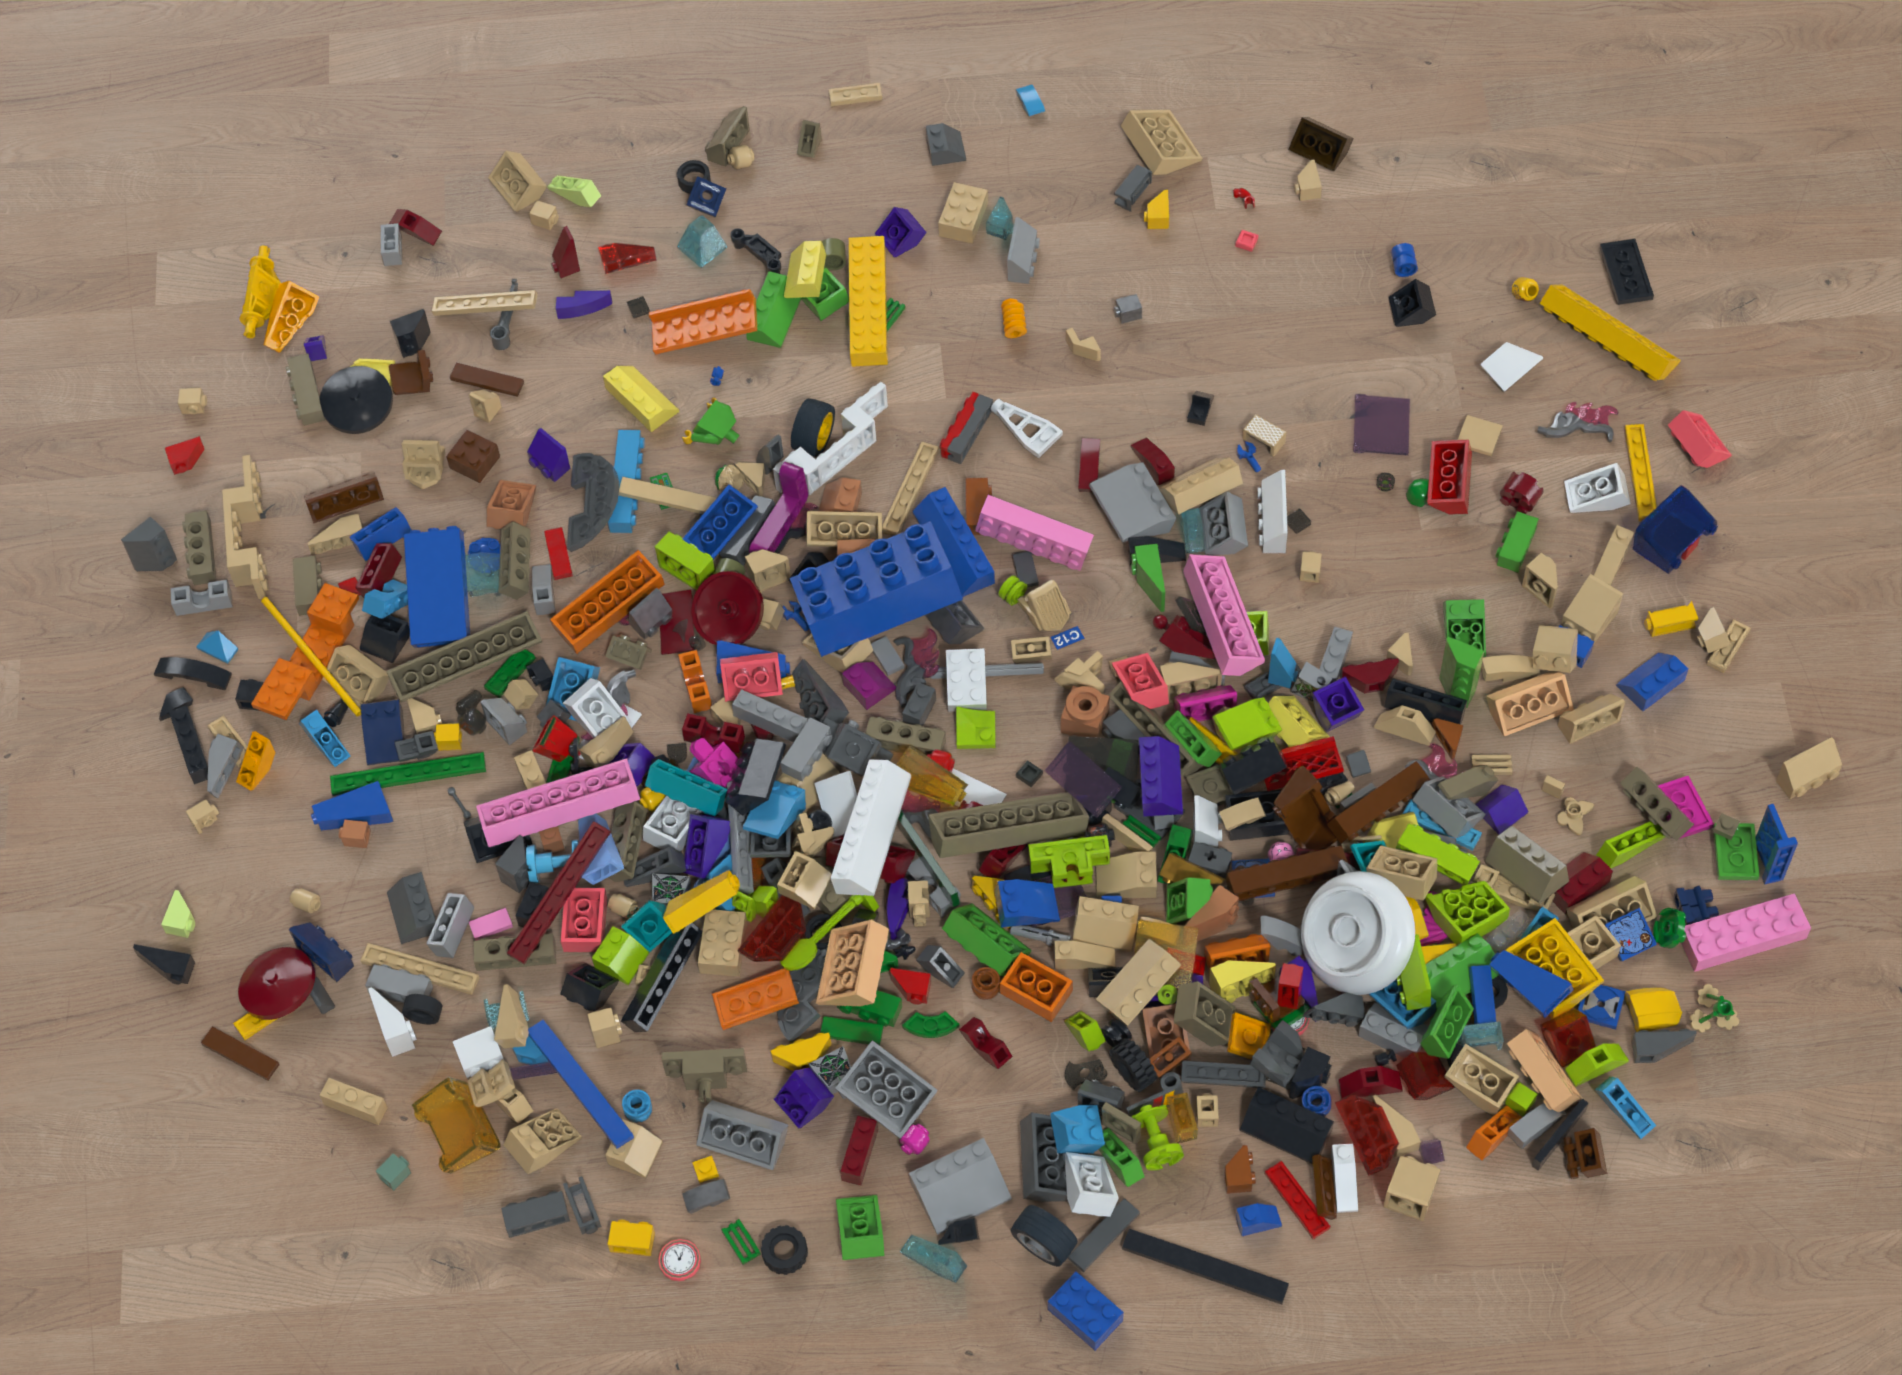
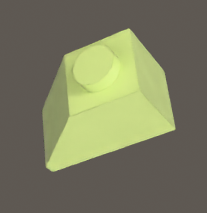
(178, 917)

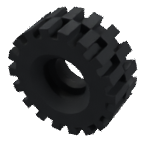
(1133, 1065)

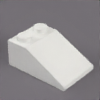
(1598, 490)
(594, 707)
(669, 825)
(395, 1029)
(1089, 1185)

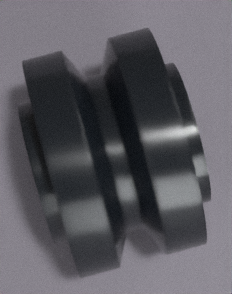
(1115, 1032)

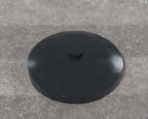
(356, 399)

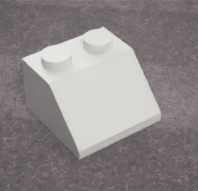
(1206, 822)
(478, 1051)

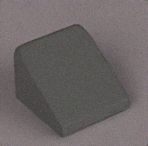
(1358, 763)

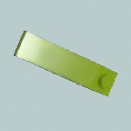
(1629, 844)

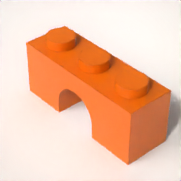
(695, 681)

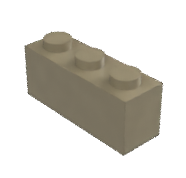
(306, 582)

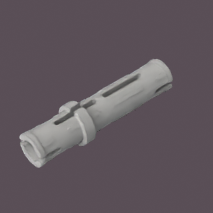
(1039, 934)

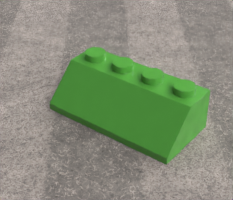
(773, 312)
(1460, 669)
(984, 938)
(1454, 965)

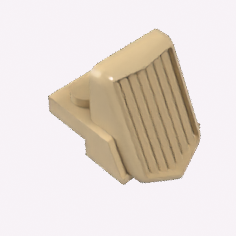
(423, 462)
(1046, 607)
(1083, 674)
(808, 841)

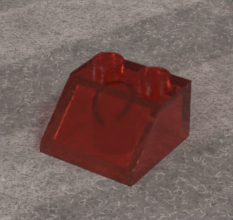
(1568, 1036)
(1424, 1076)

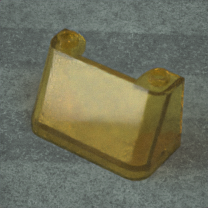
(457, 1124)

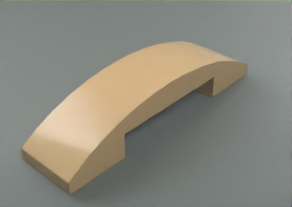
(1508, 891)

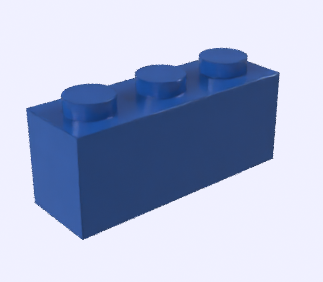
(385, 529)

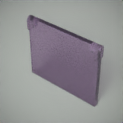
(1381, 425)

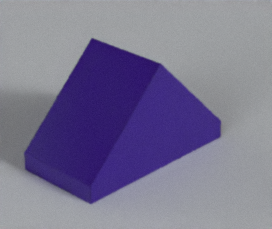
(316, 347)

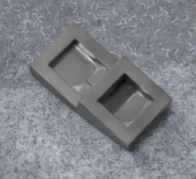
(705, 1195)

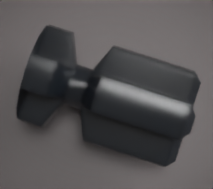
(1383, 1058)

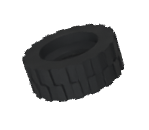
(788, 1265)

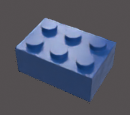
(1085, 1311)

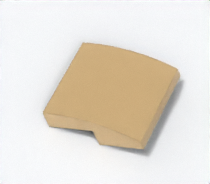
(1481, 434)
(491, 1085)

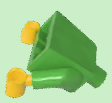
(714, 425)

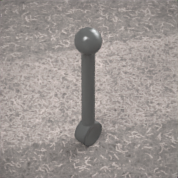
(451, 791)

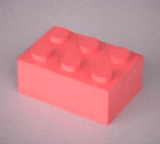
(584, 920)

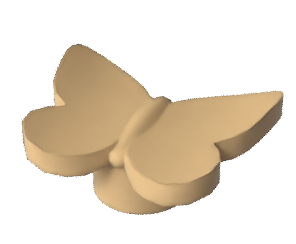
(1573, 814)

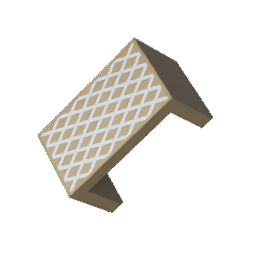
(1266, 433)

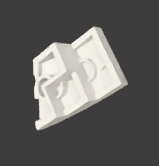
(1509, 364)

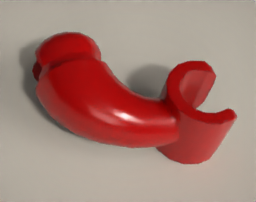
(1243, 193)

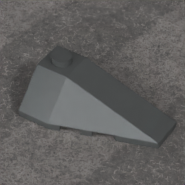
(816, 696)

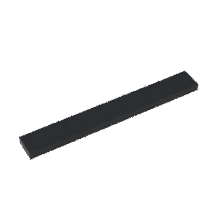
(1205, 1266)

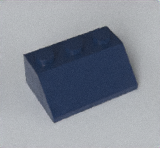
(322, 950)

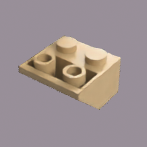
(804, 880)

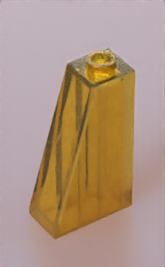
(931, 778)

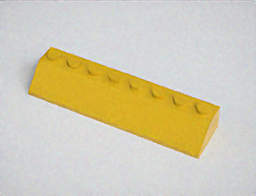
(1609, 331)

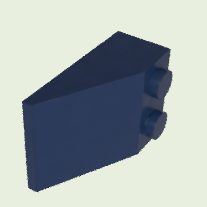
(381, 729)

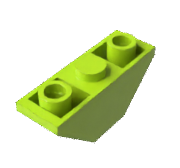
(1595, 1063)

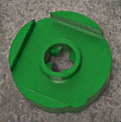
(1670, 928)

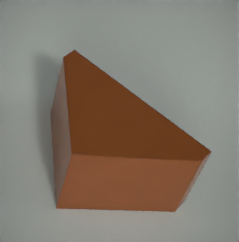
(1448, 735)

